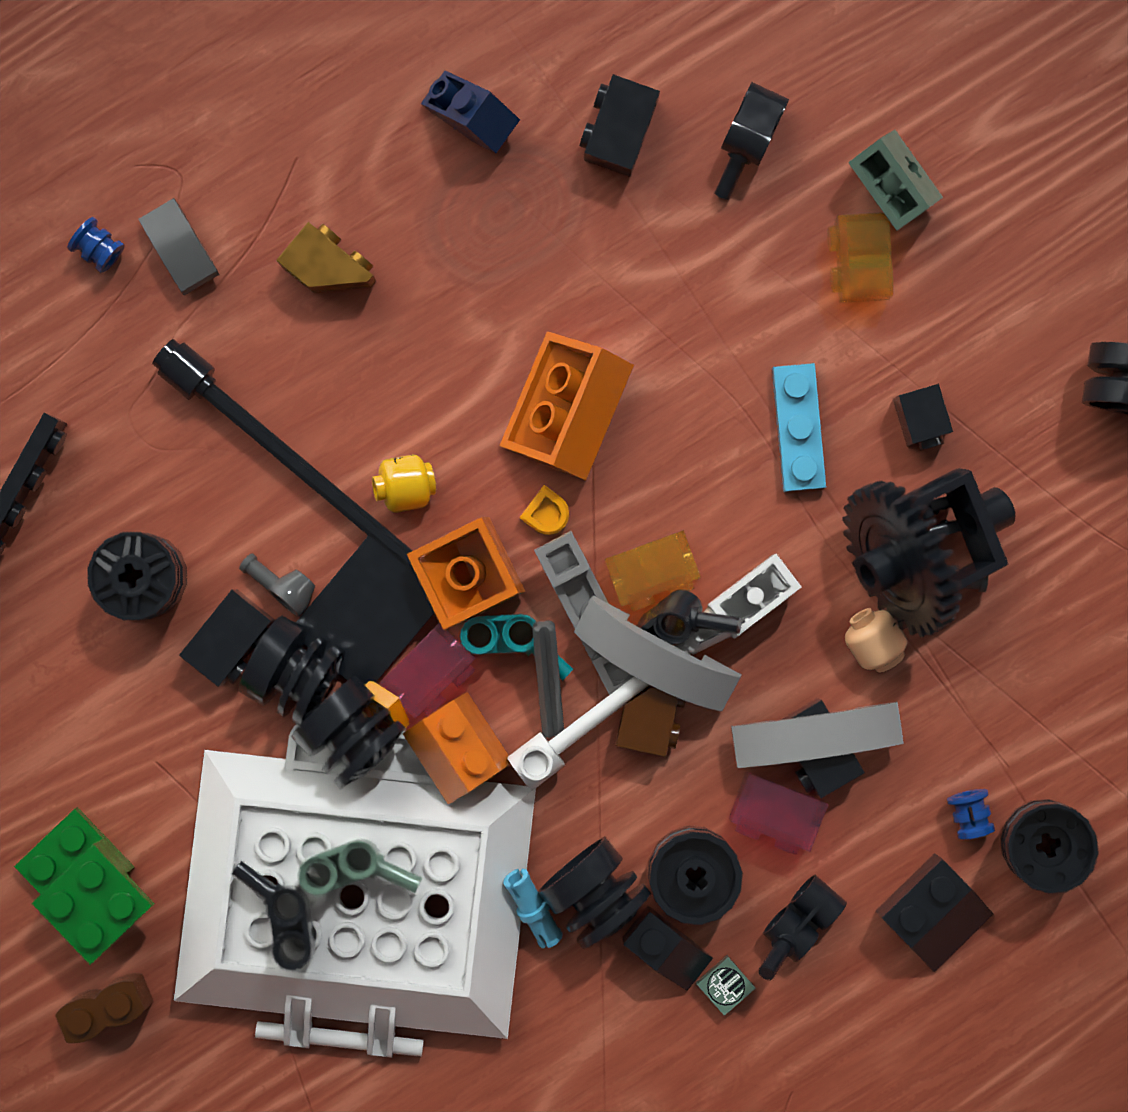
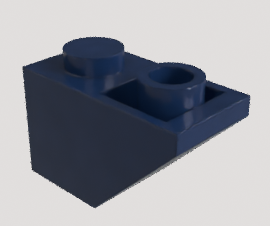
(471, 111)

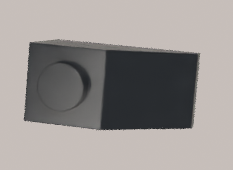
(666, 948)

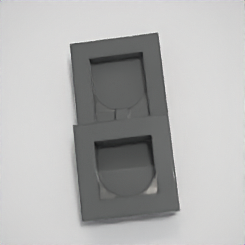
(178, 246)

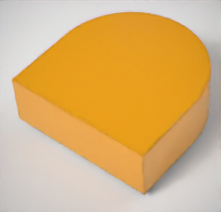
(546, 512)

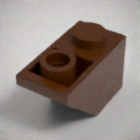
(648, 722)

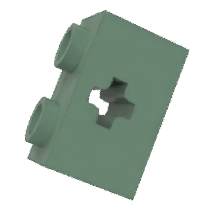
(895, 179)

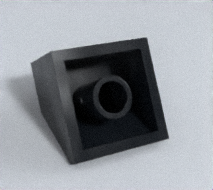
(934, 912)

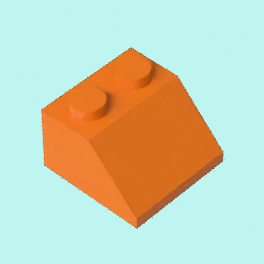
(466, 572)
(457, 748)

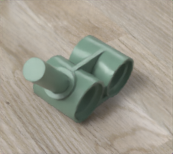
(343, 873)

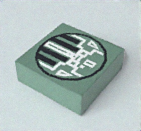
(725, 985)

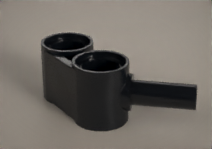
(750, 134)
(680, 615)
(281, 926)
(795, 926)

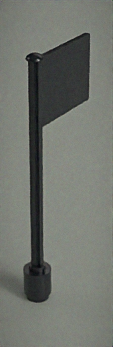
(376, 596)

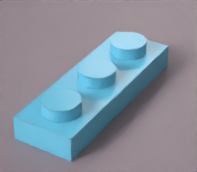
(799, 427)

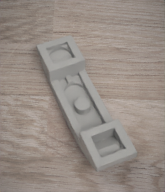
(575, 586)
(654, 660)
(817, 735)

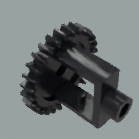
(902, 558)

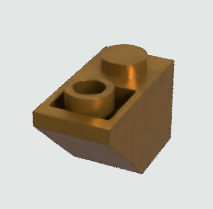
(322, 264)

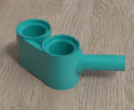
(501, 640)

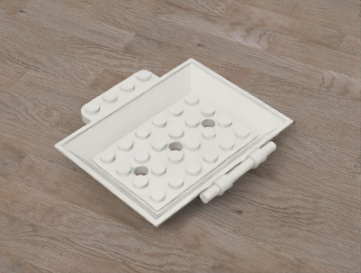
(370, 962)

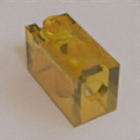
(652, 569)

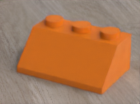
(567, 405)

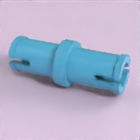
(532, 908)

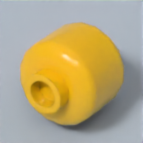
(404, 483)

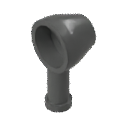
(291, 590)

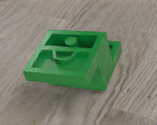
(84, 885)

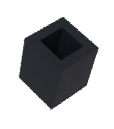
(923, 417)

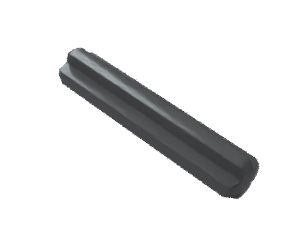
(548, 678)

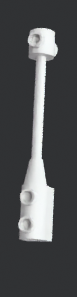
(747, 598)

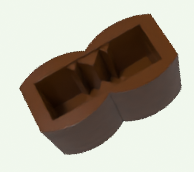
(111, 1007)

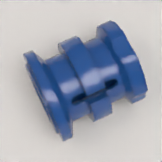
(96, 245)
(974, 799)

